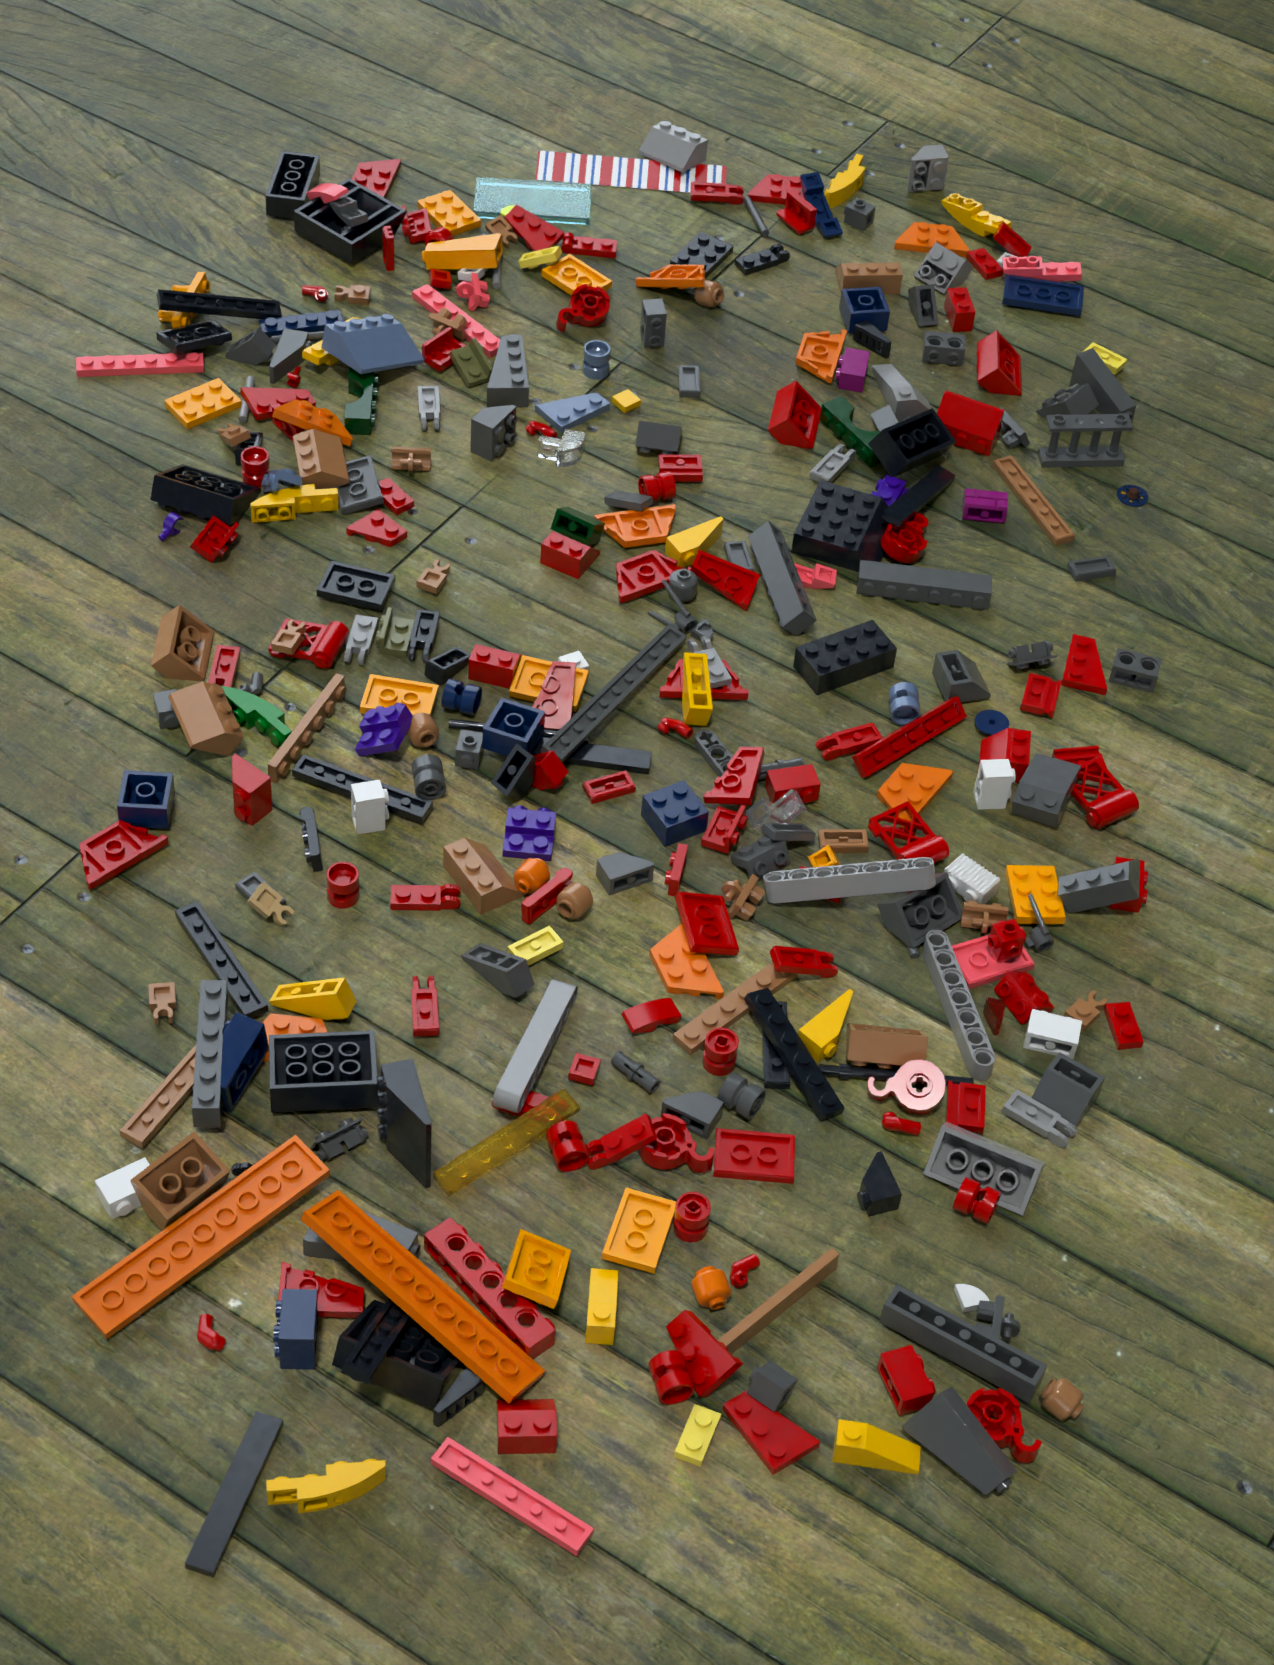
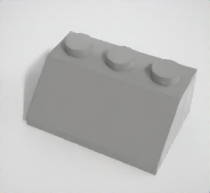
(674, 146)

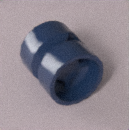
(459, 696)

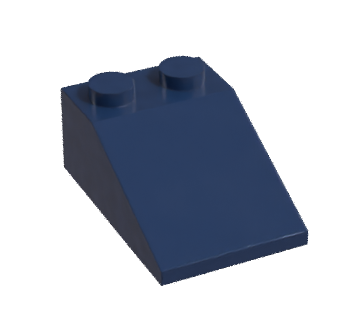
(242, 1053)

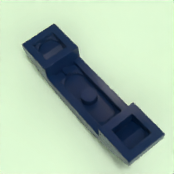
(813, 193)

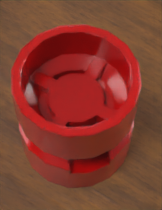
(254, 465)
(658, 486)
(342, 885)
(720, 1051)
(567, 1146)
(967, 1198)
(691, 1217)
(671, 1377)

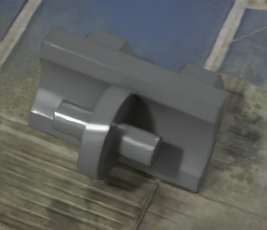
(993, 1312)

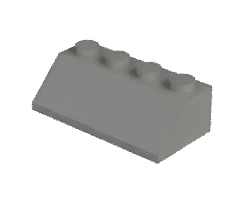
(967, 1154)

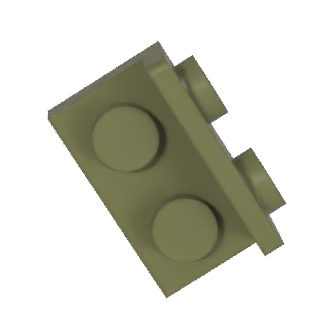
(472, 363)
(395, 635)

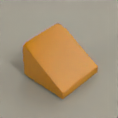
(824, 857)

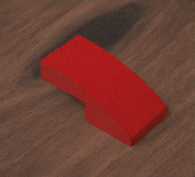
(648, 1015)

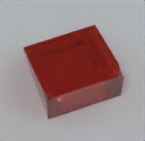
(993, 1013)

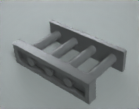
(1084, 456)

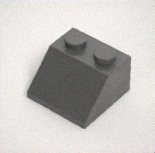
(658, 437)

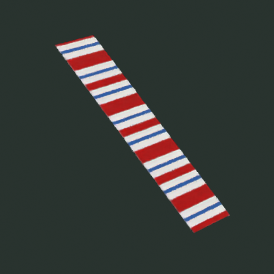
(622, 172)

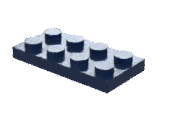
(1043, 295)

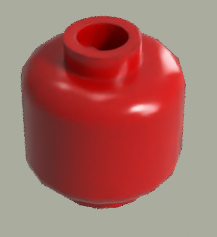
(437, 235)

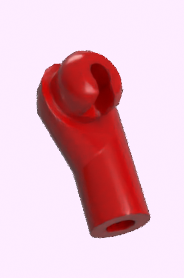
(740, 1270)

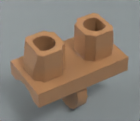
(442, 321)
(411, 458)
(739, 894)
(982, 915)

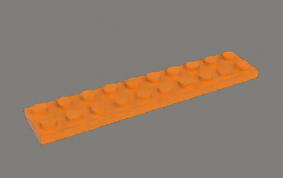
(200, 1236)
(423, 1296)

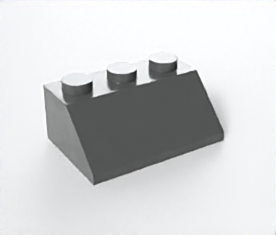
(1100, 886)
(917, 912)

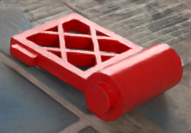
(323, 646)
(1110, 805)
(927, 846)

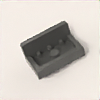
(762, 856)

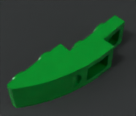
(257, 712)

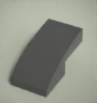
(348, 211)

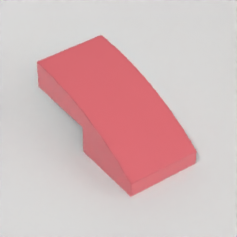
(327, 191)
(818, 578)

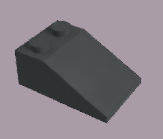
(1045, 789)

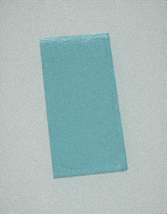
(547, 200)

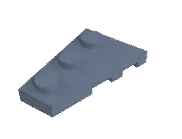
(572, 411)

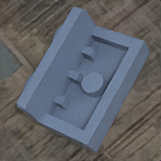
(285, 477)

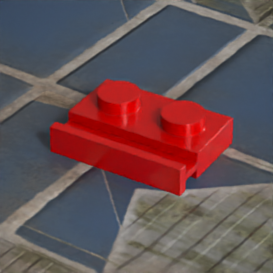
(682, 466)
(1040, 695)
(1080, 755)
(966, 1106)

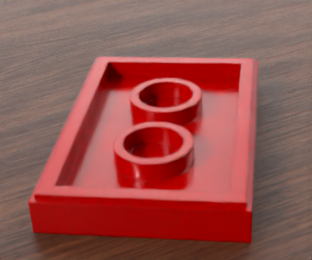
(706, 923)
(754, 1155)

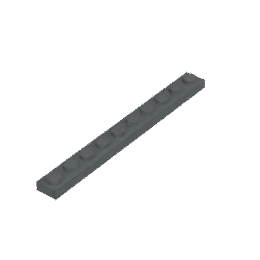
(615, 693)

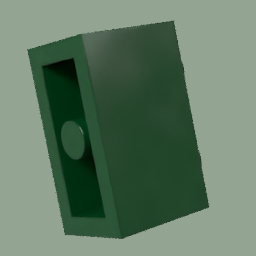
(577, 526)

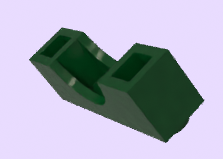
(359, 414)
(838, 417)

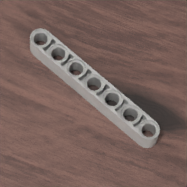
(850, 880)
(958, 1005)
(535, 1046)

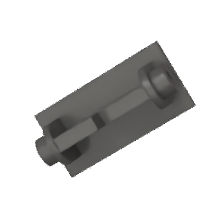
(1040, 654)
(329, 1143)

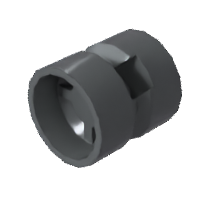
(428, 777)
(738, 1094)

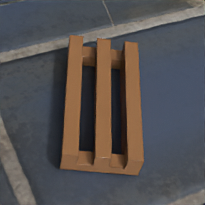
(841, 840)

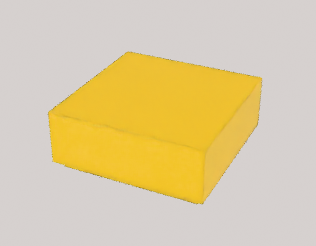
(626, 400)

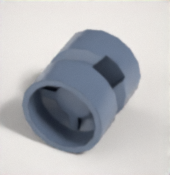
(596, 359)
(904, 703)

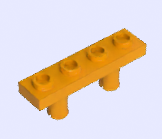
(199, 285)

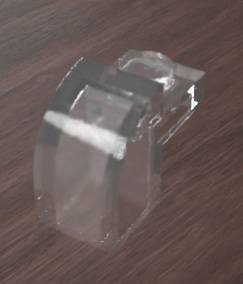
(564, 451)
(781, 811)

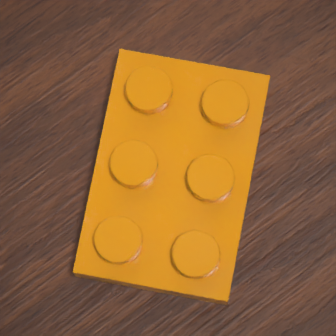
(449, 212)
(571, 272)
(202, 403)
(530, 677)
(388, 691)
(1043, 885)
(639, 1230)
(536, 1269)

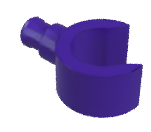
(168, 526)

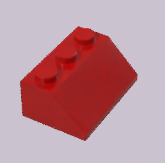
(998, 366)
(794, 417)
(971, 422)

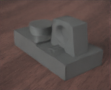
(1015, 433)

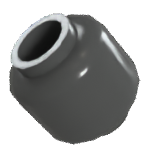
(684, 584)

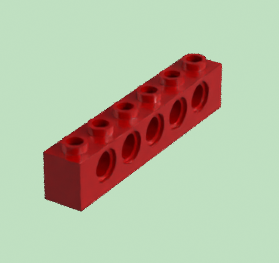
(456, 1264)

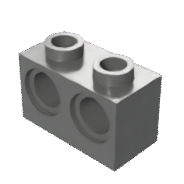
(653, 323)
(943, 348)
(1135, 670)

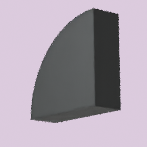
(701, 629)

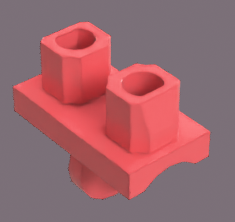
(474, 292)

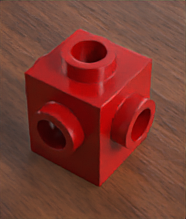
(1006, 939)

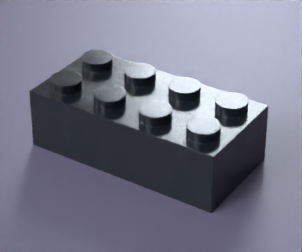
(291, 180)
(912, 442)
(844, 657)

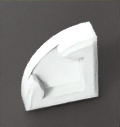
(969, 1296)

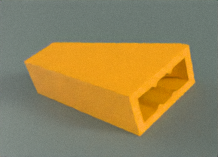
(464, 253)

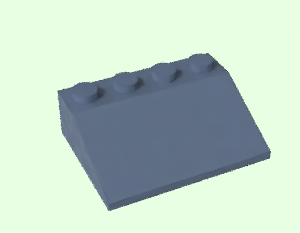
(371, 344)

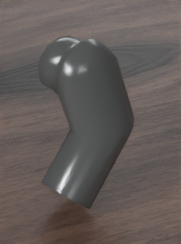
(256, 684)

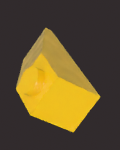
(685, 544)
(696, 690)
(319, 999)
(824, 1030)
(602, 1306)
(874, 1448)

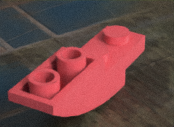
(1034, 268)

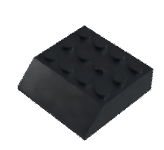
(327, 229)
(841, 527)

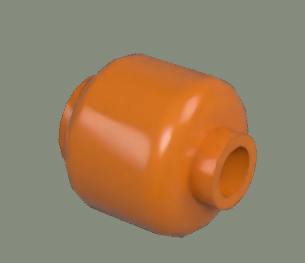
(531, 875)
(711, 1287)

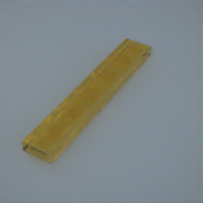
(505, 1142)

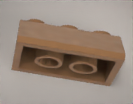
(871, 274)
(321, 459)
(182, 646)
(206, 718)
(479, 875)
(884, 1045)
(179, 1180)

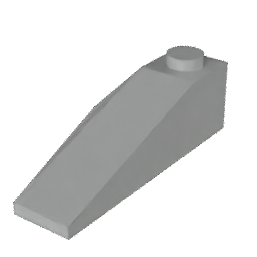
(899, 392)

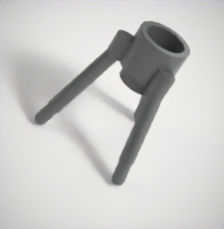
(683, 619)
(1039, 936)

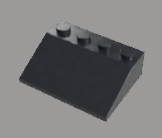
(203, 493)
(323, 1071)
(405, 1118)
(413, 1367)

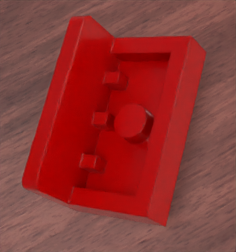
(798, 213)
(416, 225)
(437, 349)
(213, 539)
(724, 829)
(1022, 995)

